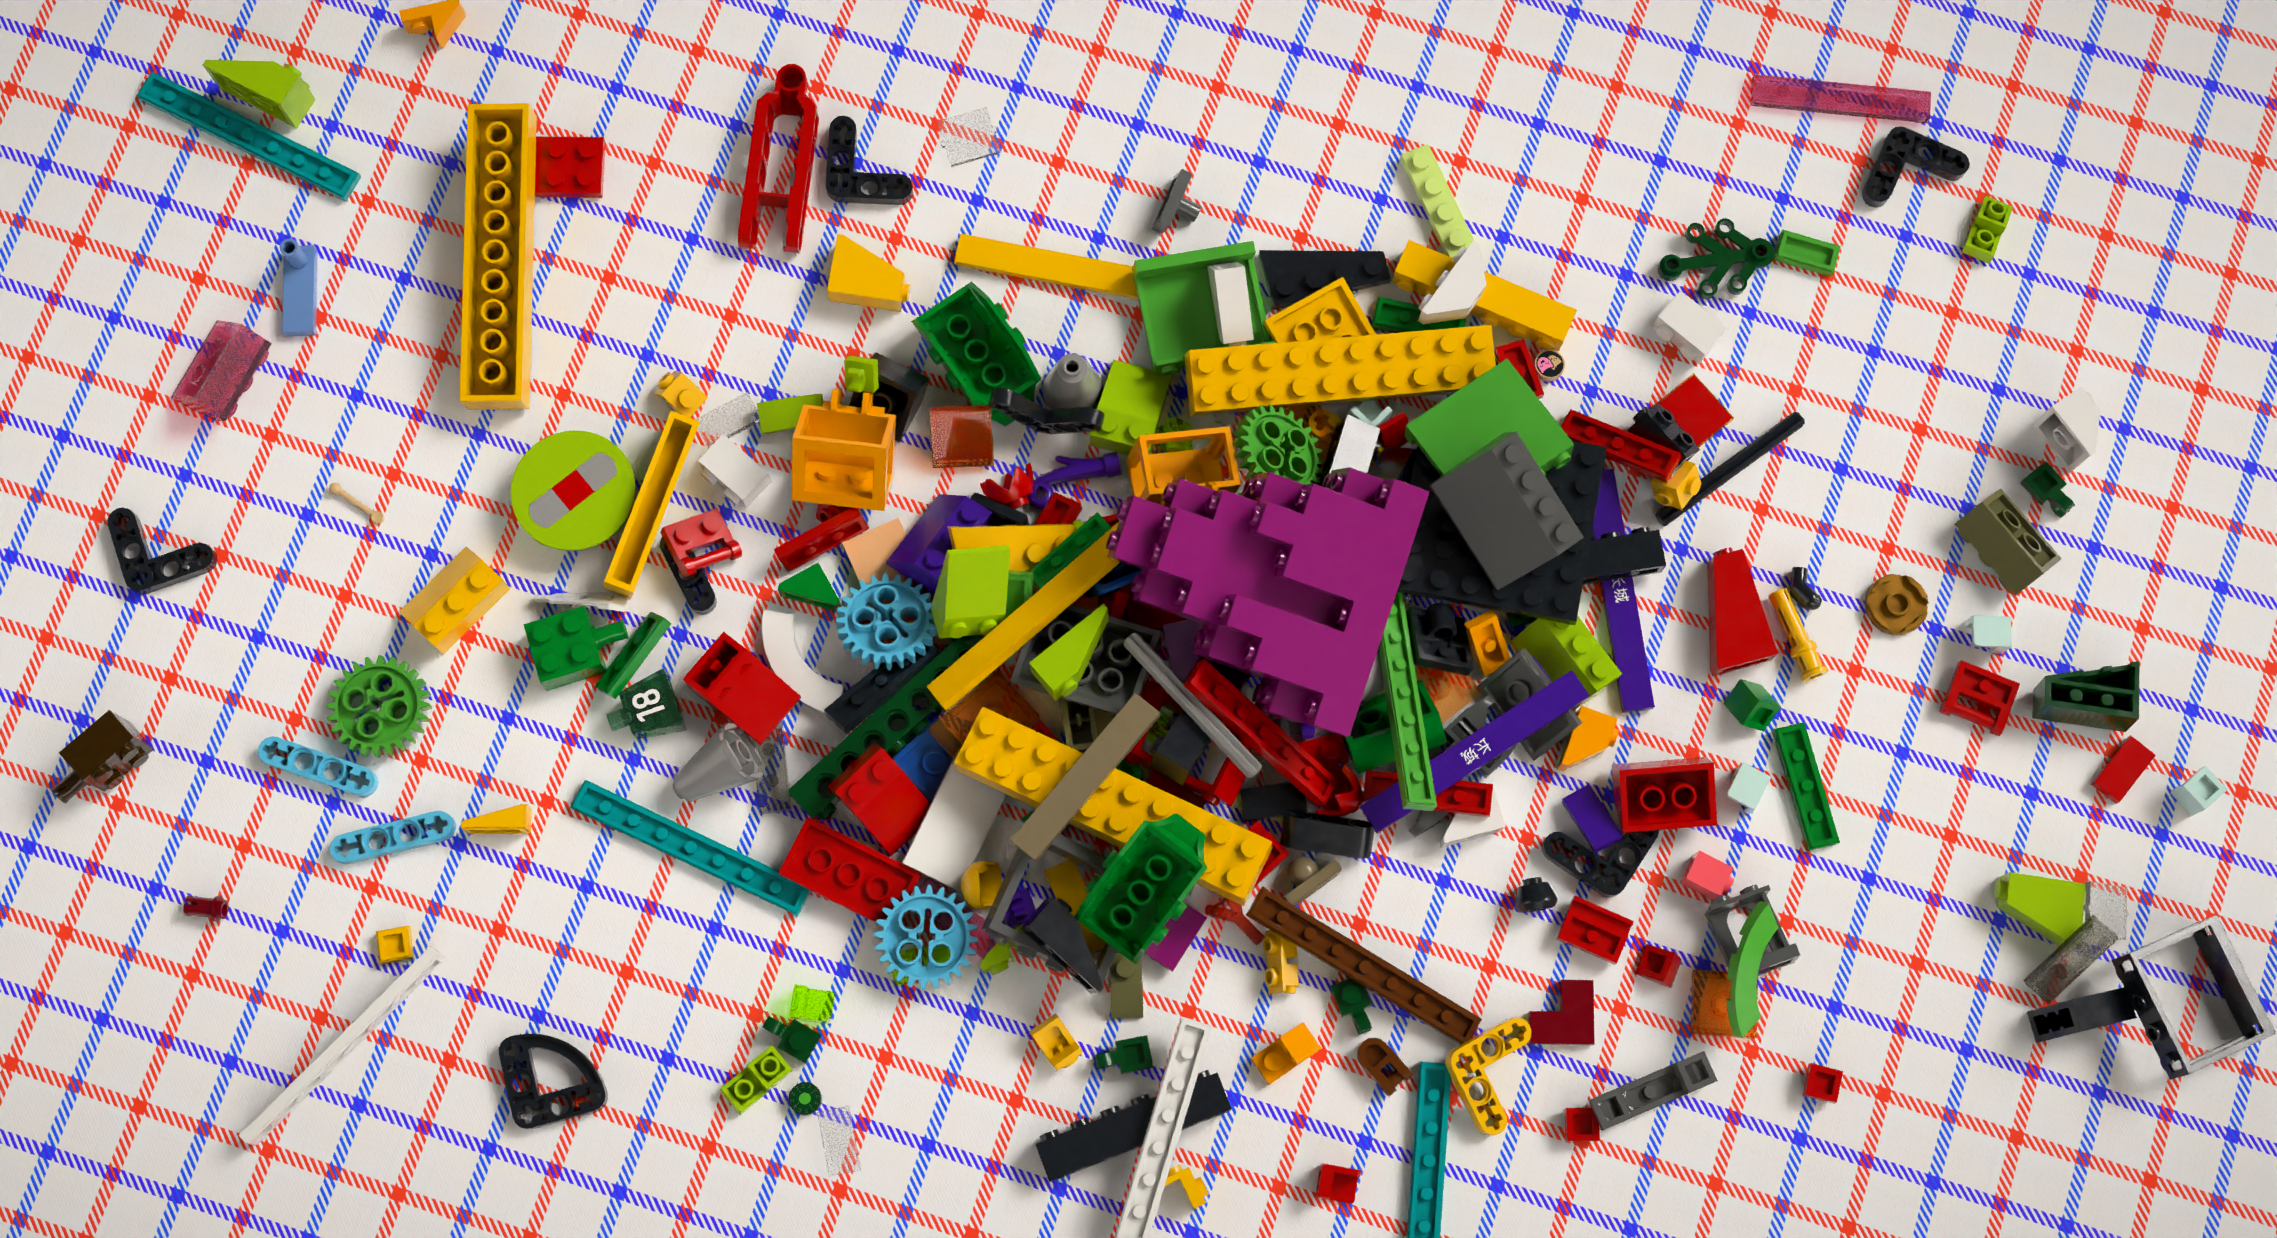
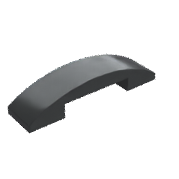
(1652, 1090)

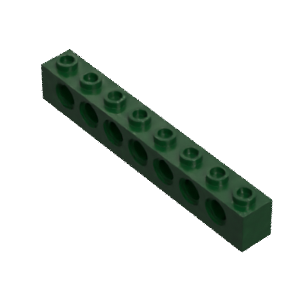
(806, 790)

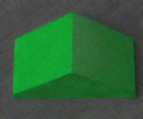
(810, 588)

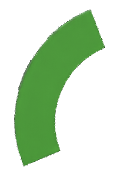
(1744, 968)

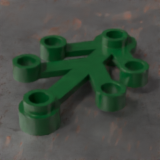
(1721, 258)

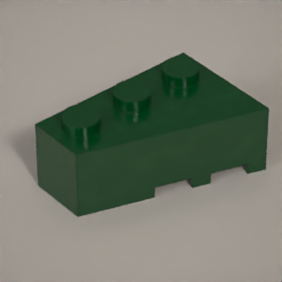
(2090, 698)

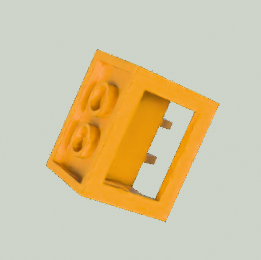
(843, 454)
(1152, 472)

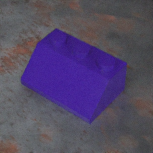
(926, 545)

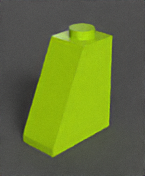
(2042, 904)

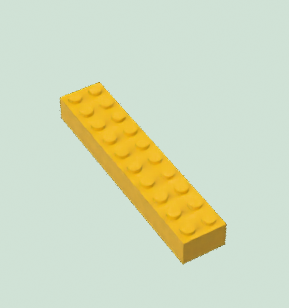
(498, 257)
(1337, 369)
(1032, 764)

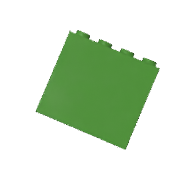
(1179, 303)
(1482, 412)

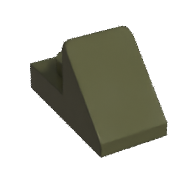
(1126, 988)

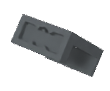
(1749, 897)

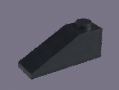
(1062, 939)

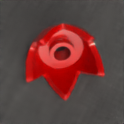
(1014, 489)
(1346, 795)

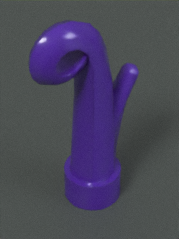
(1075, 470)

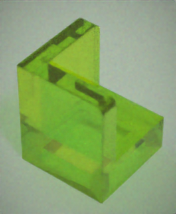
(811, 1005)

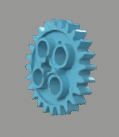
(867, 639)
(896, 936)

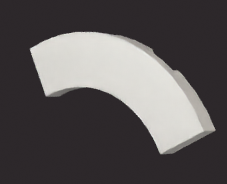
(789, 665)

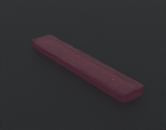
(1840, 98)

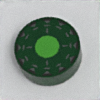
(805, 1098)

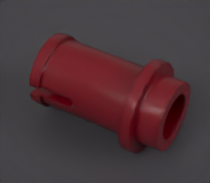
(206, 907)

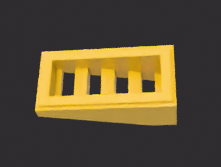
(505, 821)

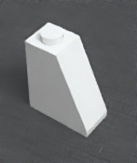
(1231, 303)

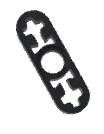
(690, 595)

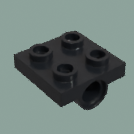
(1439, 639)

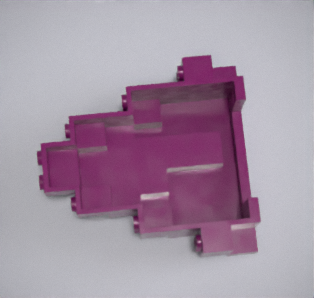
(1281, 579)

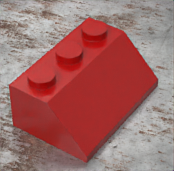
(1665, 794)

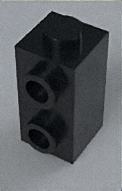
(1661, 428)

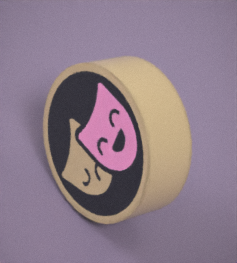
(1549, 365)

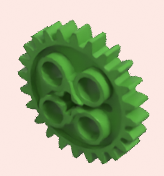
(1277, 445)
(367, 682)

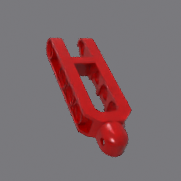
(786, 99)

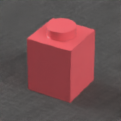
(1707, 876)

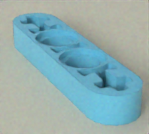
(317, 769)
(392, 833)

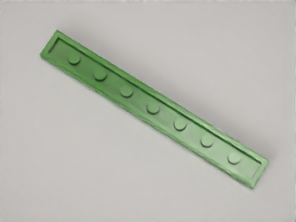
(1405, 712)

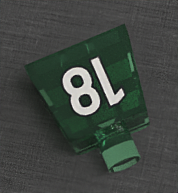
(649, 708)

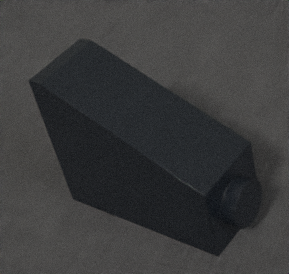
(2081, 1014)

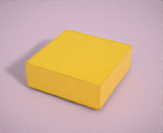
(395, 944)

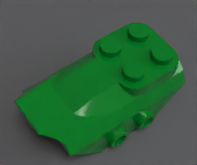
(978, 348)
(1144, 885)

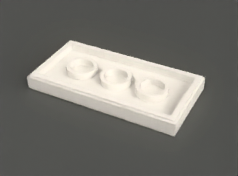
(953, 828)

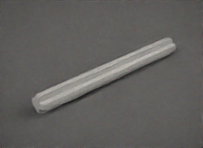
(1192, 706)

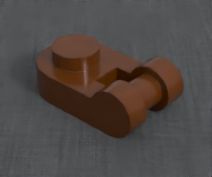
(1373, 1056)

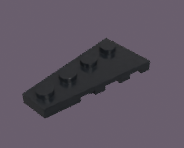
(1298, 274)

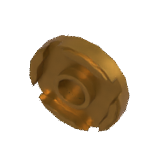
(1896, 604)

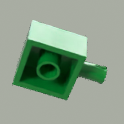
(570, 646)

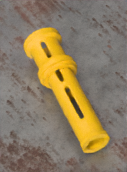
(1802, 647)

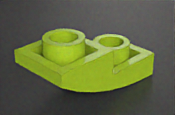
(1987, 229)
(784, 413)
(998, 957)
(756, 1080)

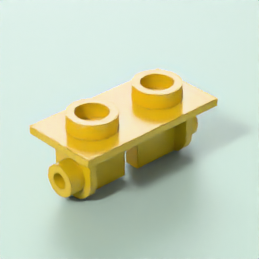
(1280, 975)

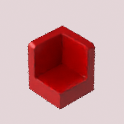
(1337, 1183)

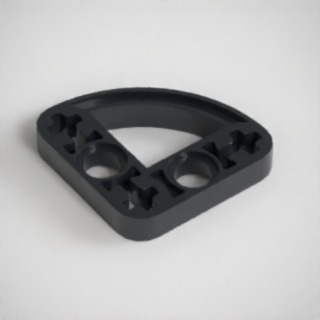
(532, 1095)

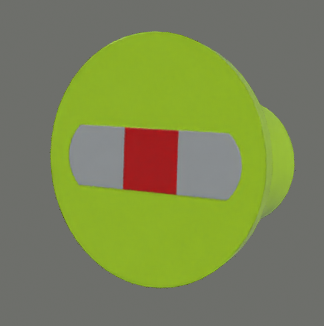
(573, 490)

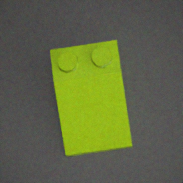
(264, 86)
(1131, 406)
(971, 591)

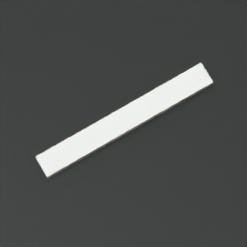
(342, 1046)
(1164, 1129)

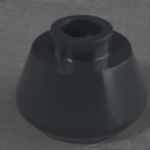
(1535, 896)

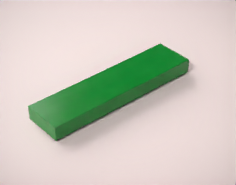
(1805, 786)

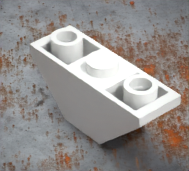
(1457, 289)

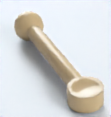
(377, 517)

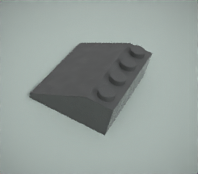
(1506, 510)
(1112, 671)

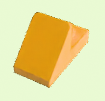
(440, 16)
(1487, 642)
(1285, 1053)

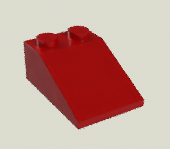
(881, 798)

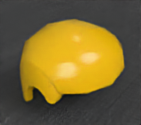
(981, 884)

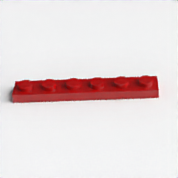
(1260, 732)

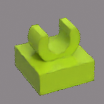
(861, 374)

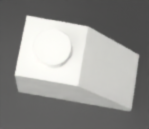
(1470, 827)

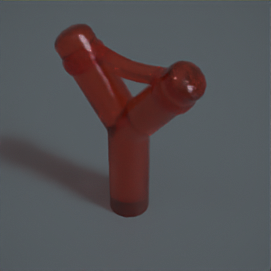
(1235, 915)

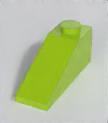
(1065, 661)

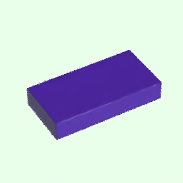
(1592, 818)

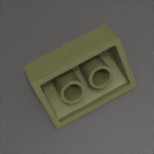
(2007, 542)

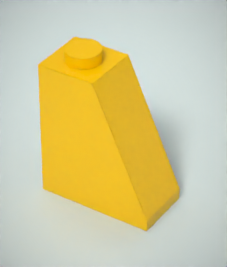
(864, 278)

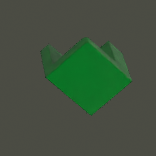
(1752, 705)

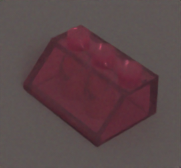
(222, 370)

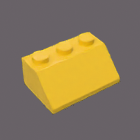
(454, 600)

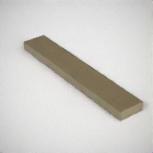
(1085, 777)

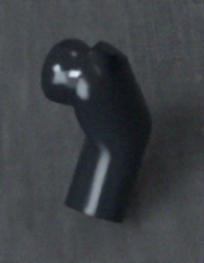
(1801, 591)

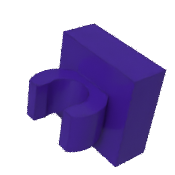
(1020, 908)

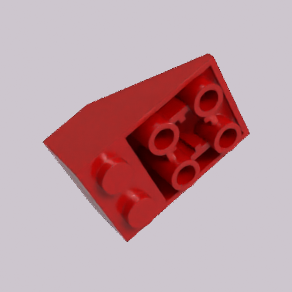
(741, 688)

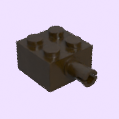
(102, 755)

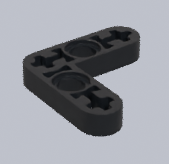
(1909, 153)
(854, 180)
(1042, 419)
(154, 566)
(1612, 866)

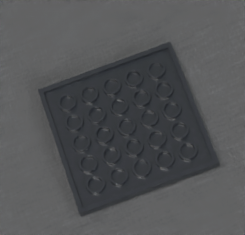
(1446, 569)

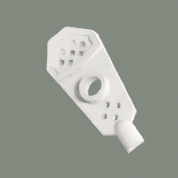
(602, 600)

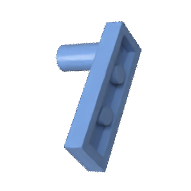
(299, 289)

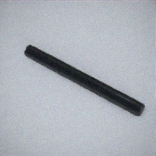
(1736, 464)

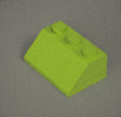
(1566, 648)

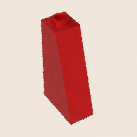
(1736, 617)

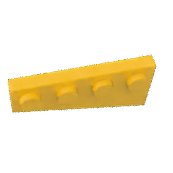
(1026, 542)

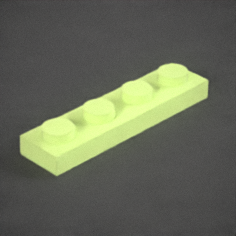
(1437, 200)

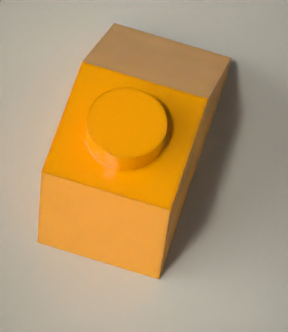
(1589, 738)

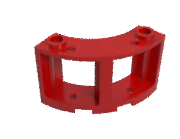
(1229, 777)

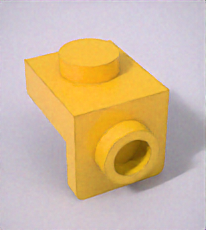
(680, 393)
(1680, 487)
(1056, 1042)
(1193, 1187)

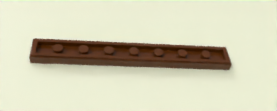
(1363, 966)

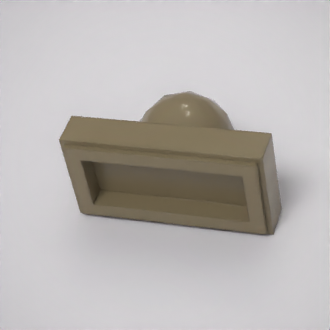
(1308, 879)

